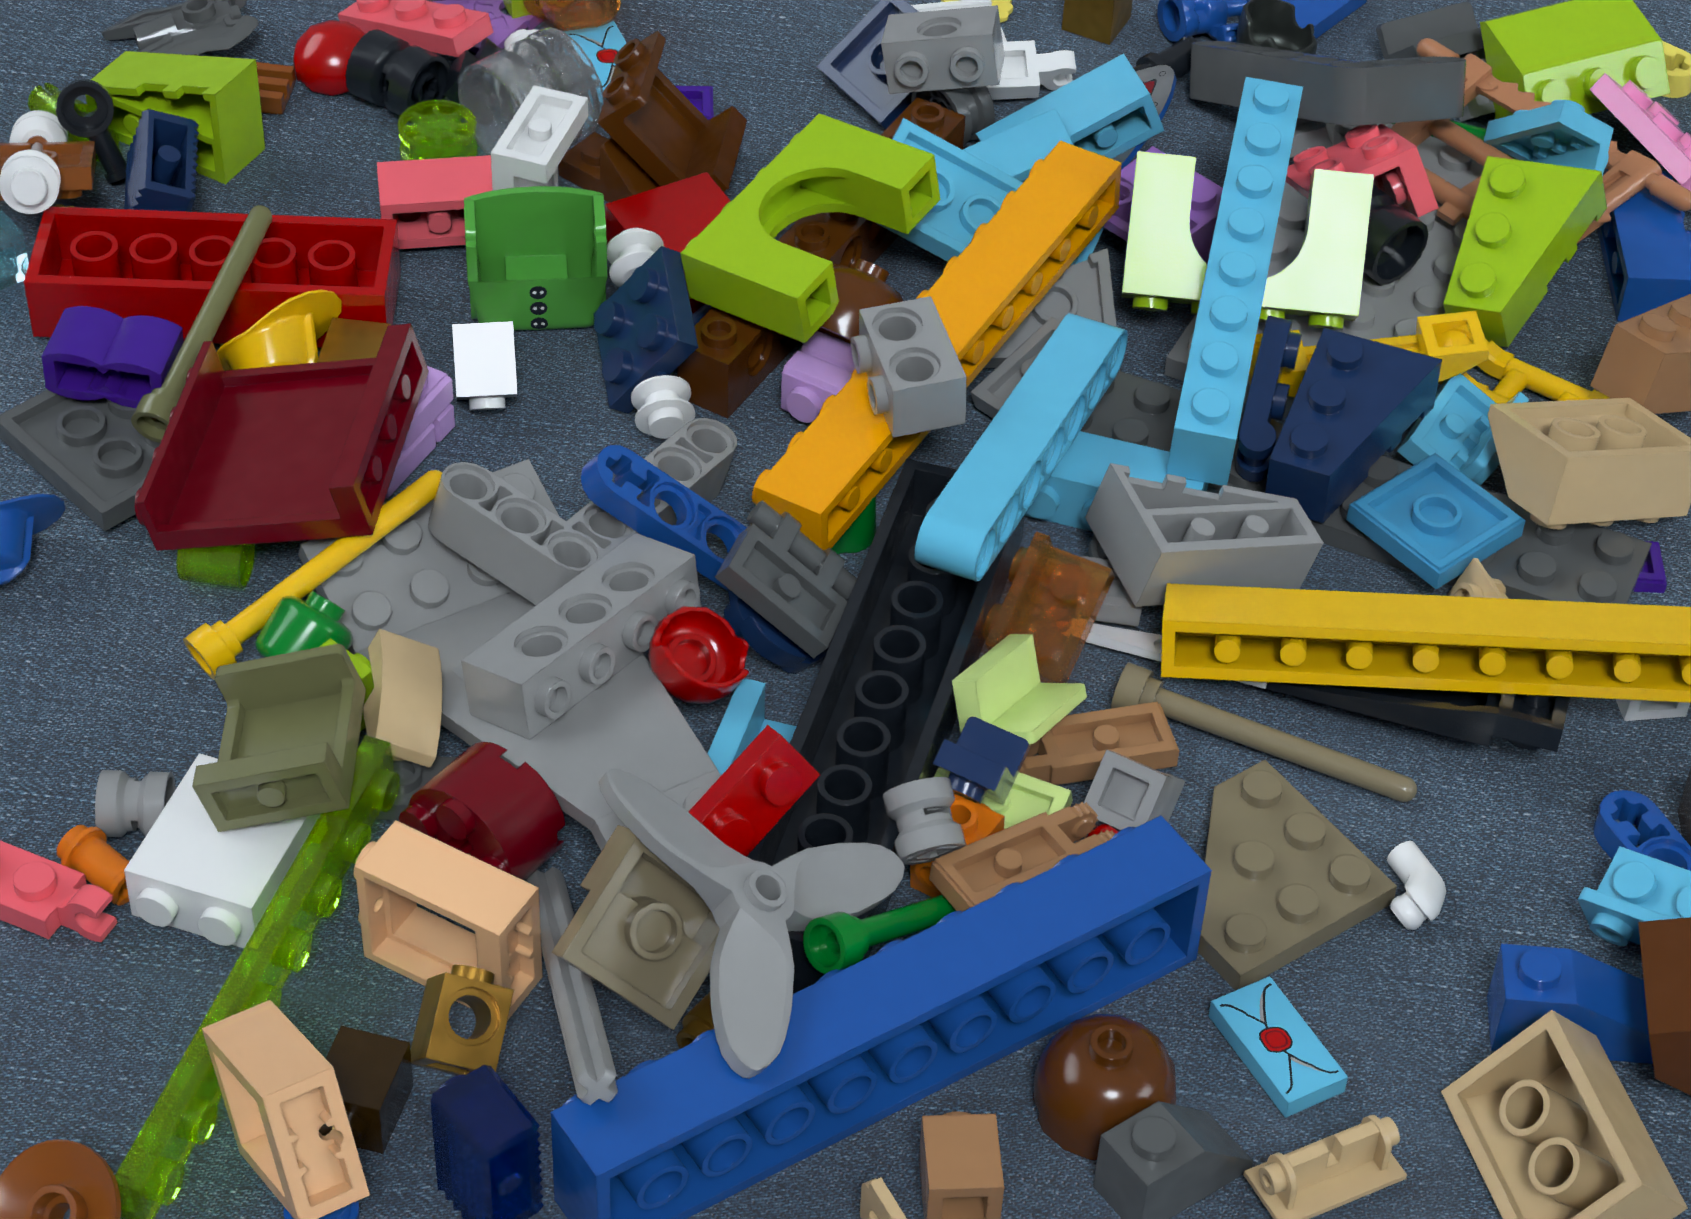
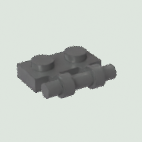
(788, 578)

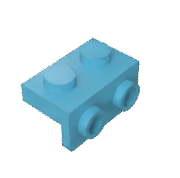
(1553, 135)
(1457, 430)

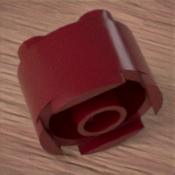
(490, 811)

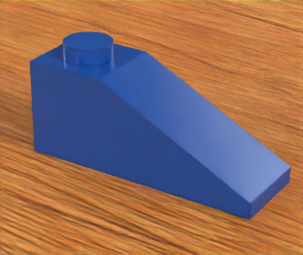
(1578, 987)

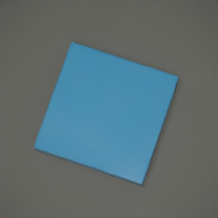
(1435, 520)

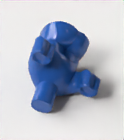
(1196, 17)

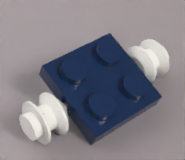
(646, 333)

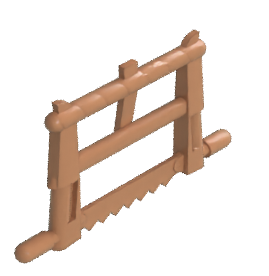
(1625, 174)

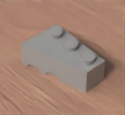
(1199, 537)

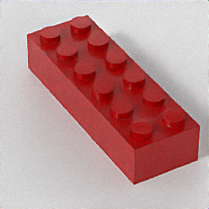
(169, 260)

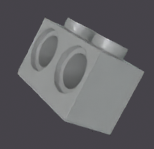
(910, 367)

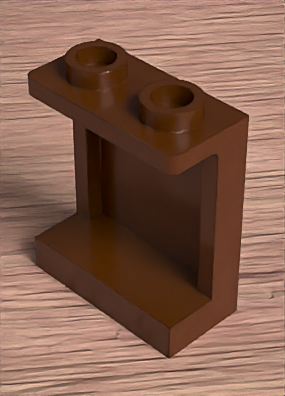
(661, 125)

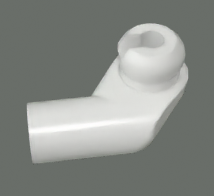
(1422, 884)

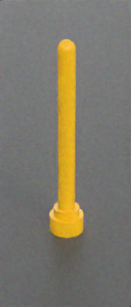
(222, 642)

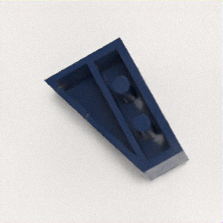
(1346, 416)

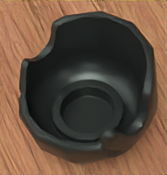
(1274, 26)

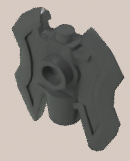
(186, 27)

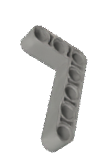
(539, 550)

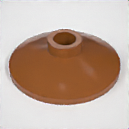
(58, 1178)

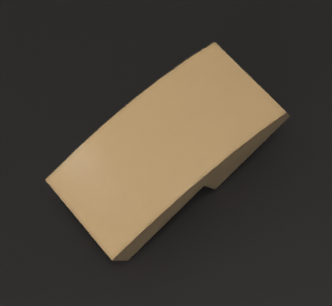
(405, 697)

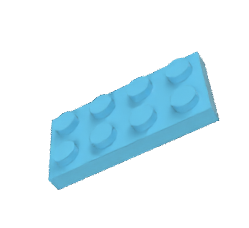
(968, 196)

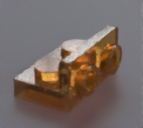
(1054, 600)

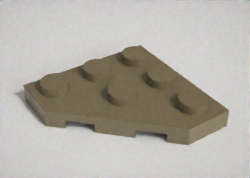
(1278, 878)

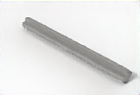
(573, 996)

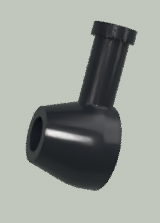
(92, 124)

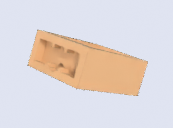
(414, 869)
(276, 1102)

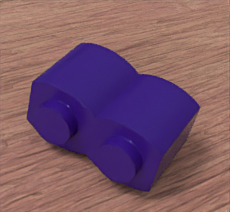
(109, 356)

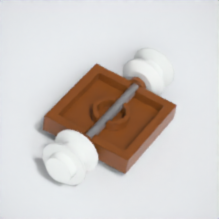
(42, 164)

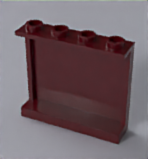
(282, 448)

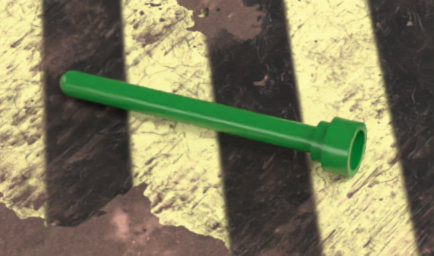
(843, 939)

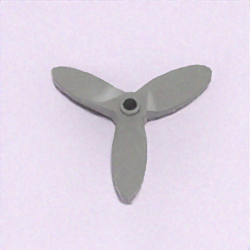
(753, 910)

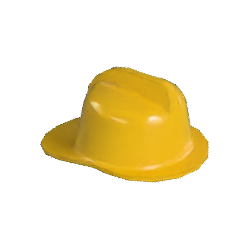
(284, 334)

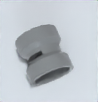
(130, 804)
(924, 819)

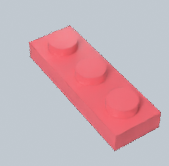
(422, 23)

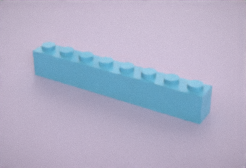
(1234, 283)

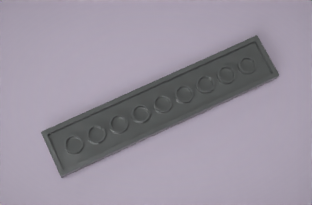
(1542, 564)

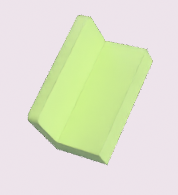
(1008, 692)

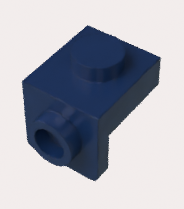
(982, 761)

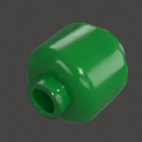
(302, 626)

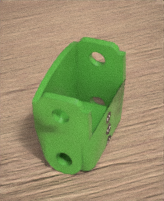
(536, 256)

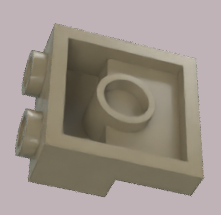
(641, 930)

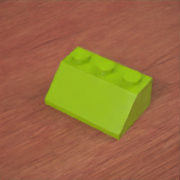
(1570, 46)

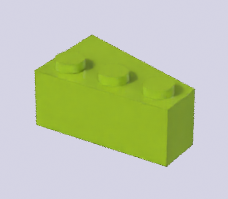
(210, 90)
(1517, 239)

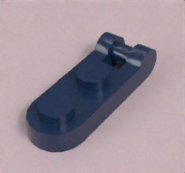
(1266, 398)

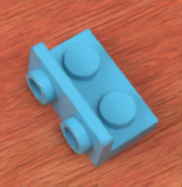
(1635, 892)

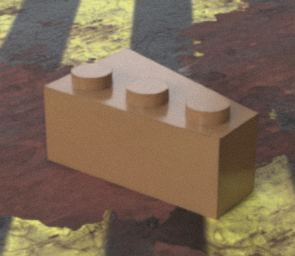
(1650, 359)

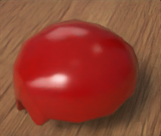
(323, 56)
(697, 655)

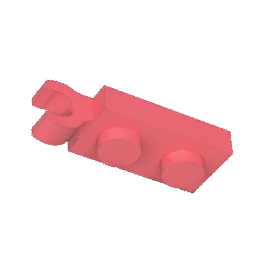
(45, 895)

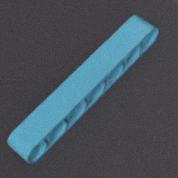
(1020, 448)

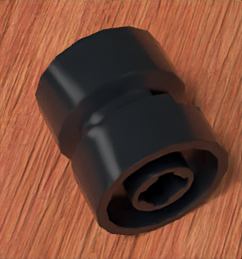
(394, 73)
(1393, 239)

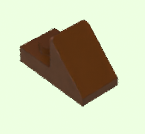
(605, 168)

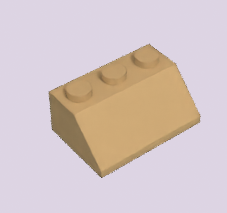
(1591, 461)
(1560, 1130)

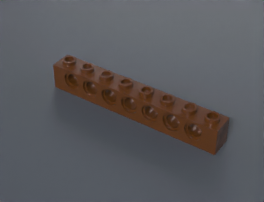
(739, 354)

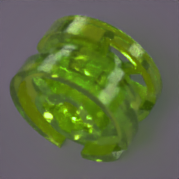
(437, 131)

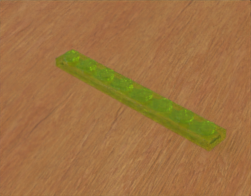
(278, 945)

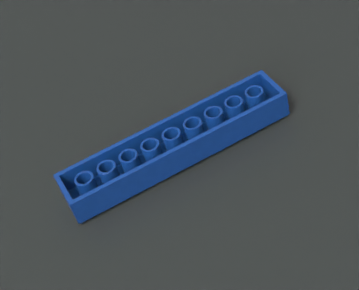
(887, 1031)

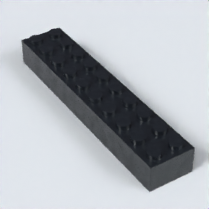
(885, 687)

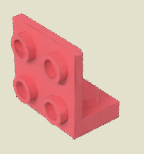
(1371, 151)

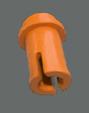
(103, 866)

